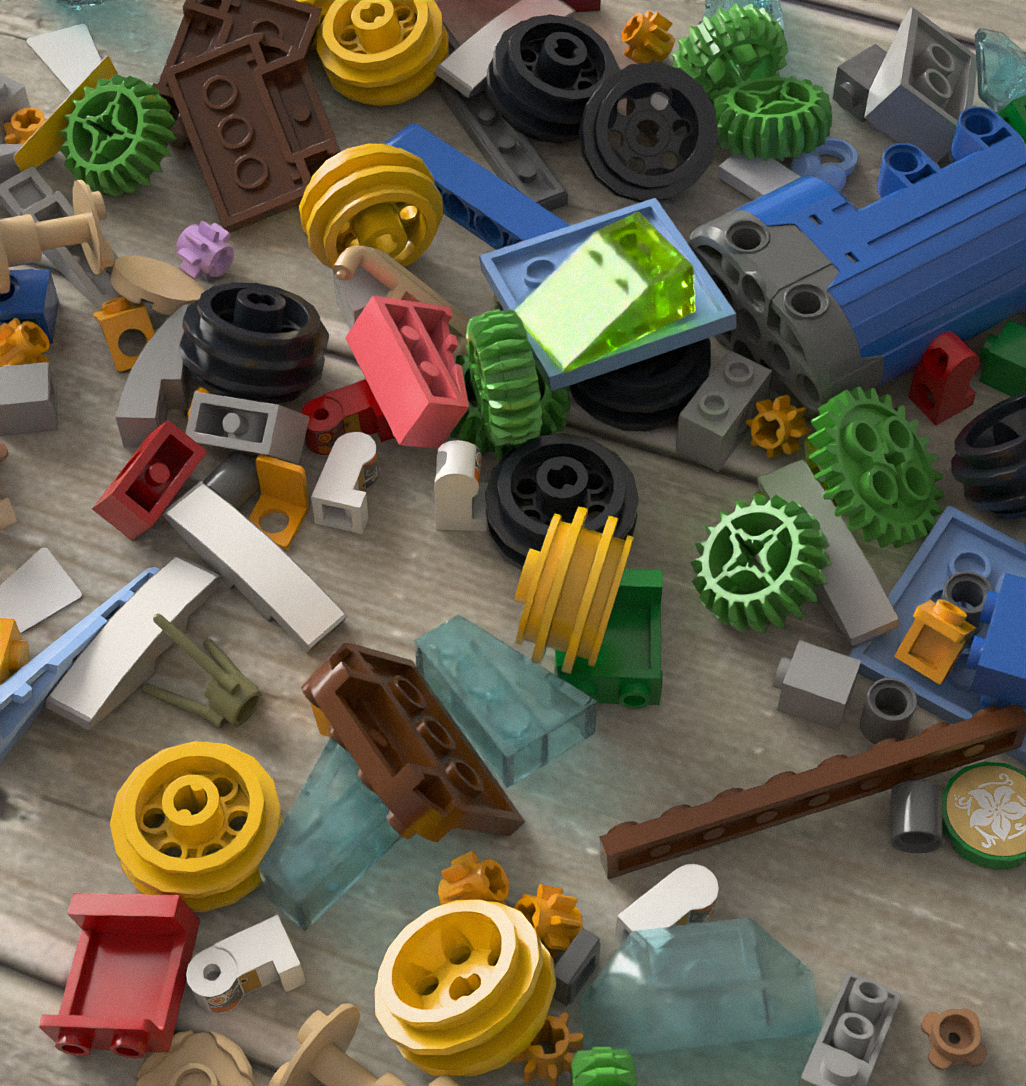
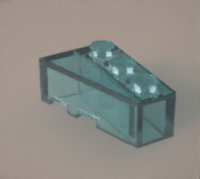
(502, 700)
(326, 839)

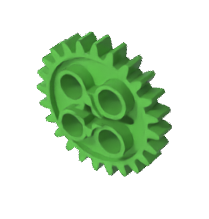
(876, 467)

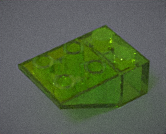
(609, 293)

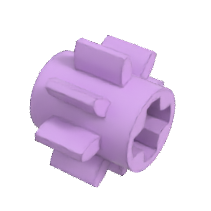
(205, 250)

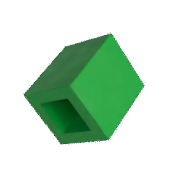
(1005, 360)

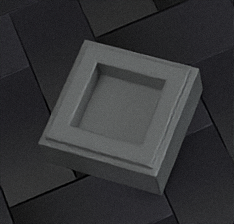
(576, 966)

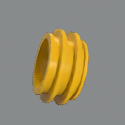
(382, 48)
(373, 200)
(571, 589)
(188, 781)
(465, 988)

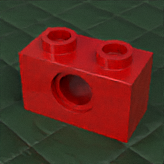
(149, 480)

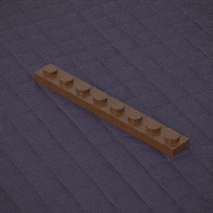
(794, 795)

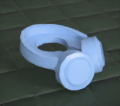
(833, 173)

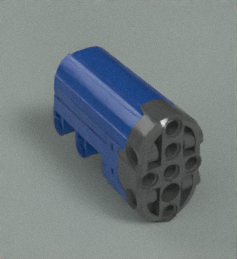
(862, 293)

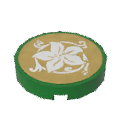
(987, 814)

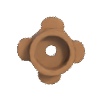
(965, 1026)

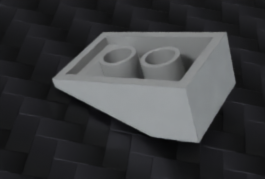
(922, 87)

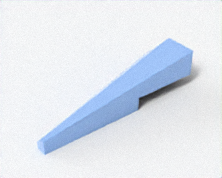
(26, 690)

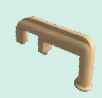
(402, 285)

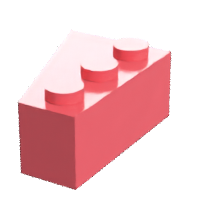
(411, 368)

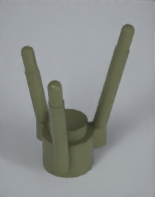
(229, 692)

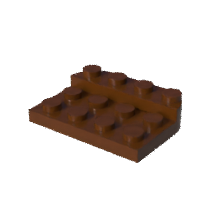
(219, 22)
(253, 125)
(408, 746)

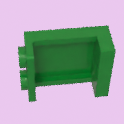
(630, 652)

